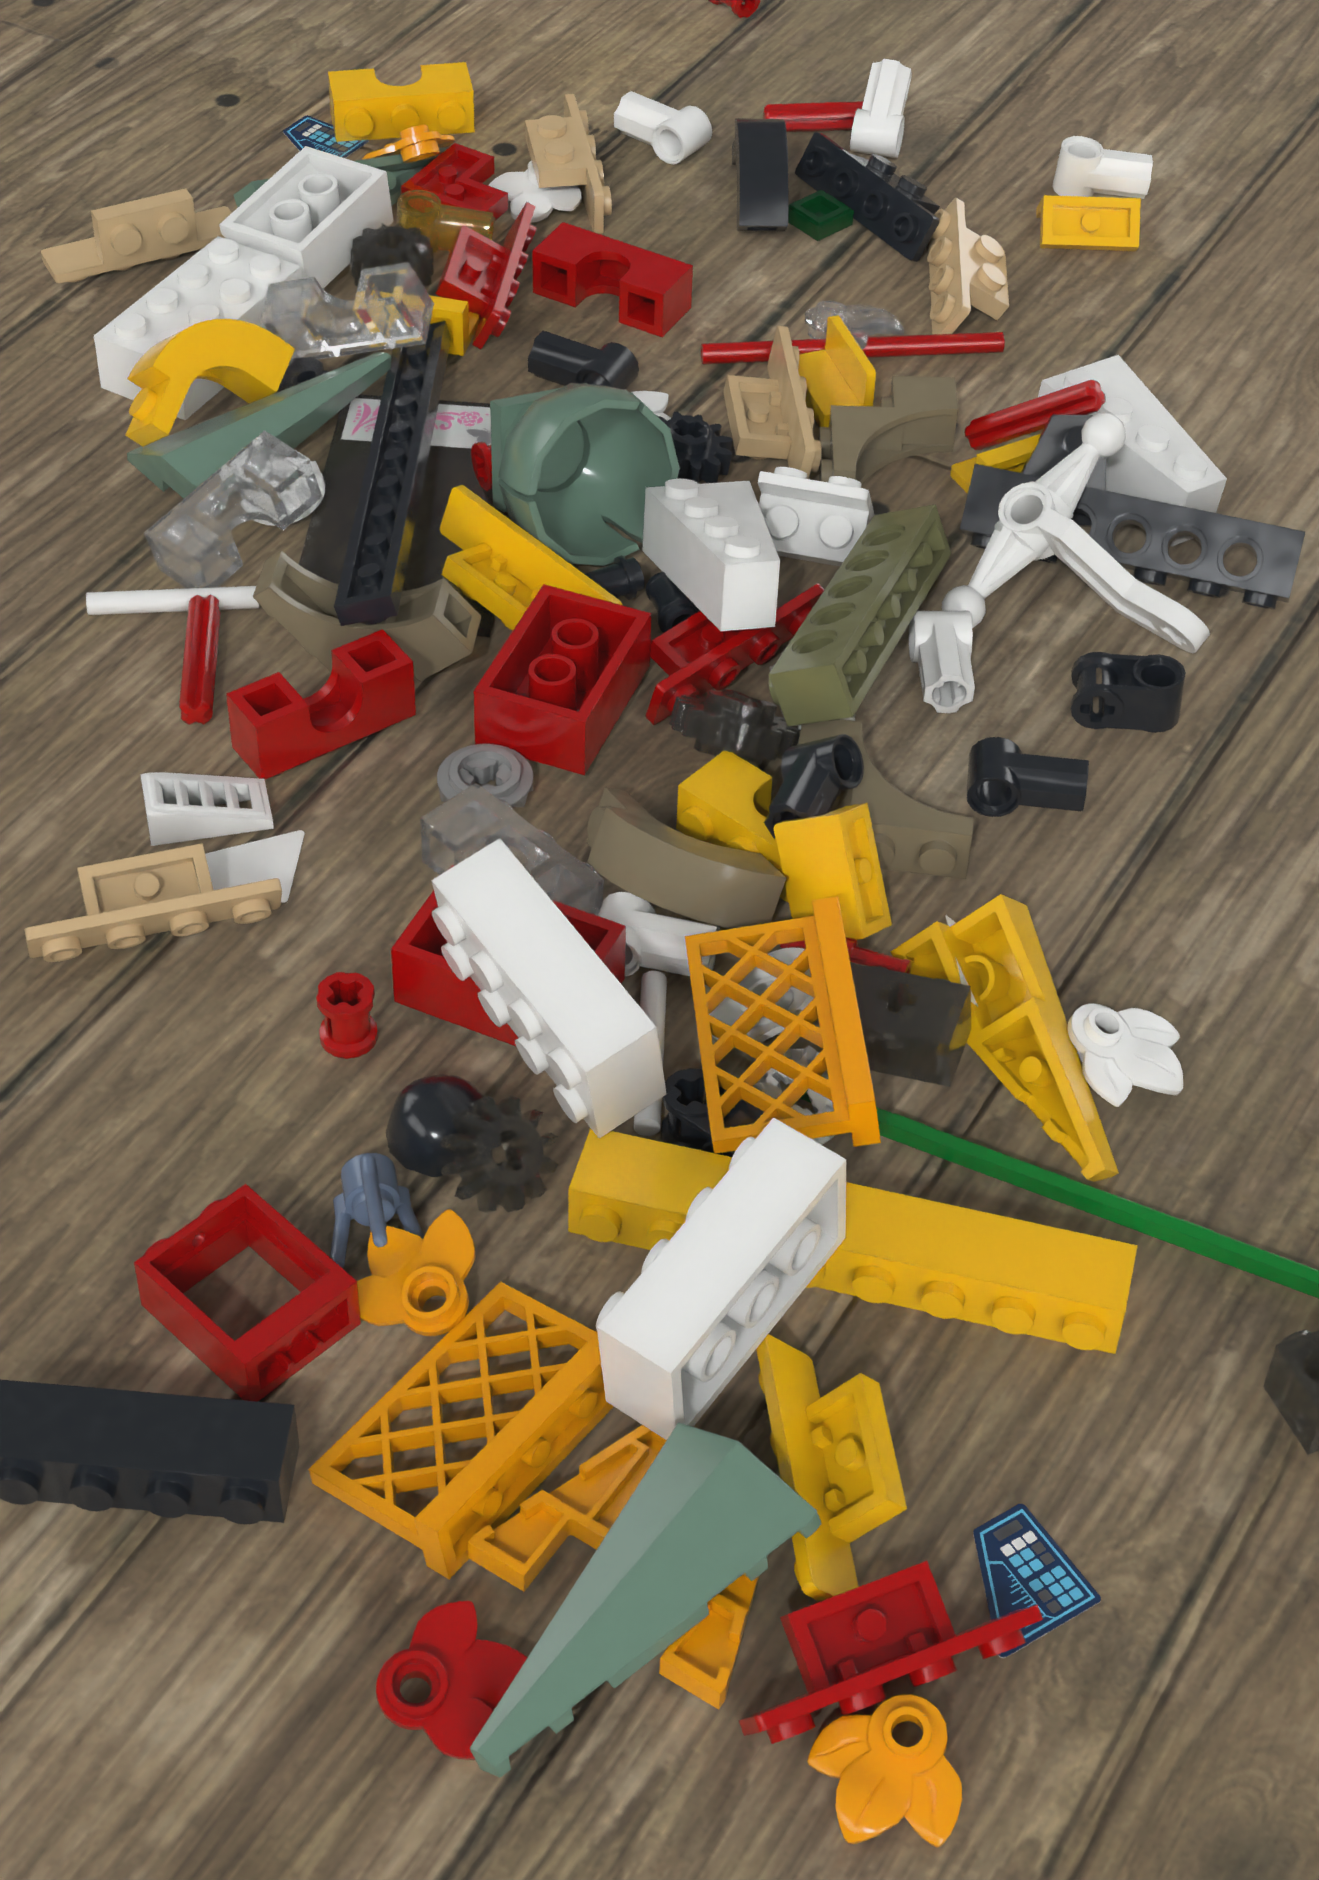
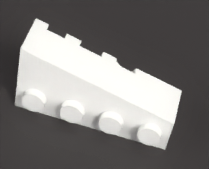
(1158, 454)
(715, 550)

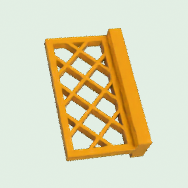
(833, 1004)
(520, 1444)

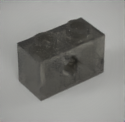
(912, 1023)

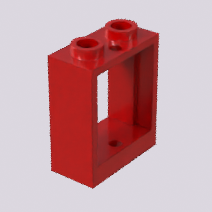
(283, 1340)

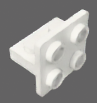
(813, 517)

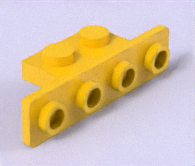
(503, 562)
(834, 1457)

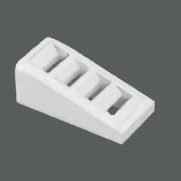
(184, 806)

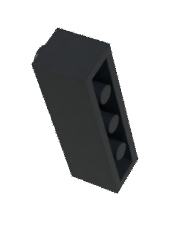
(146, 1451)

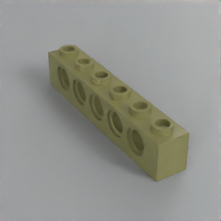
(860, 617)

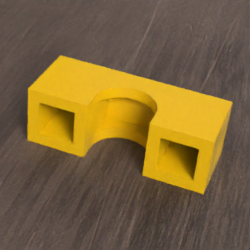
(373, 110)
(728, 807)

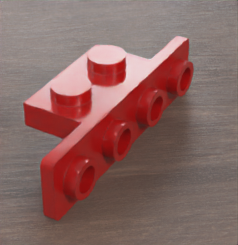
(487, 273)
(705, 658)
(875, 1636)

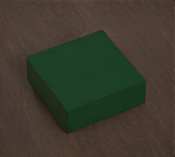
(820, 215)

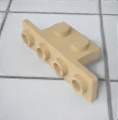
(567, 157)
(136, 234)
(964, 272)
(771, 414)
(149, 897)

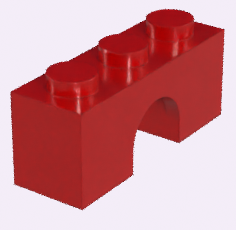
(582, 263)
(365, 693)

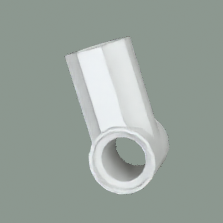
(880, 122)
(669, 131)
(1090, 169)
(943, 652)
(653, 938)

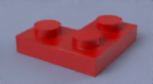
(459, 179)

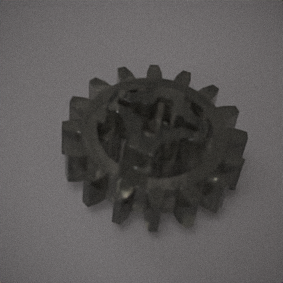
(733, 724)

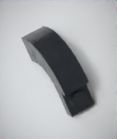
(762, 174)

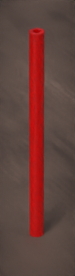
(876, 347)

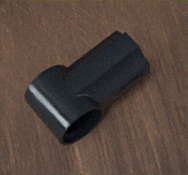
(573, 362)
(814, 778)
(1005, 778)

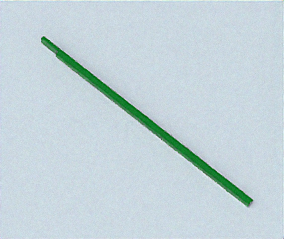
(1098, 1202)

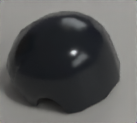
(423, 1117)

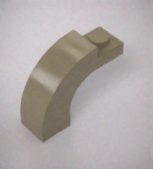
(679, 871)

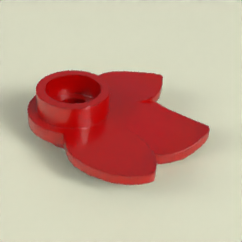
(463, 1676)

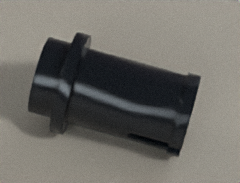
(620, 578)
(669, 602)

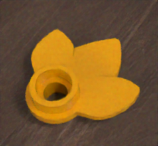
(415, 145)
(413, 1271)
(886, 1780)

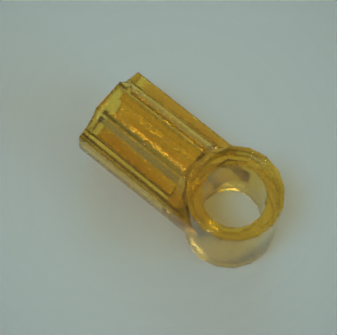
(440, 221)

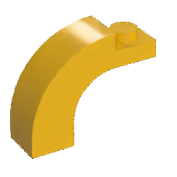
(220, 350)

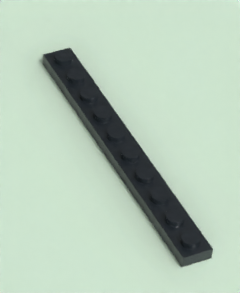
(393, 482)

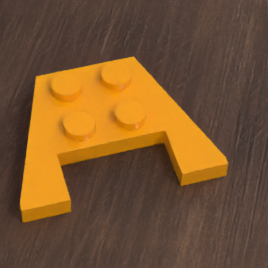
(587, 1509)

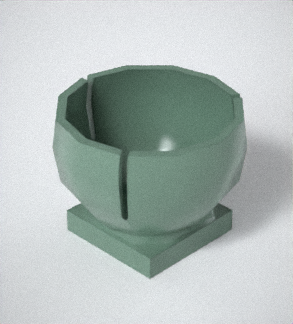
(578, 461)

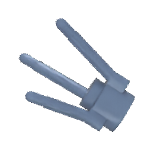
(370, 1198)

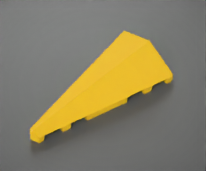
(1018, 1021)

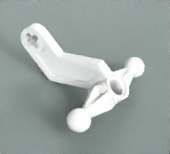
(1039, 524)

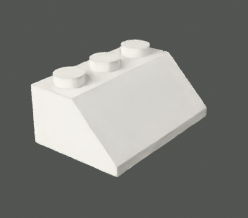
(313, 212)

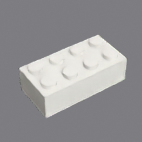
(215, 283)
(548, 989)
(722, 1279)

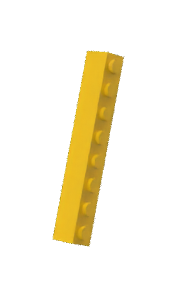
(893, 1249)

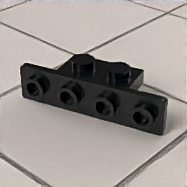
(880, 199)

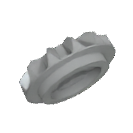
(486, 763)

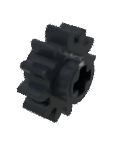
(699, 448)

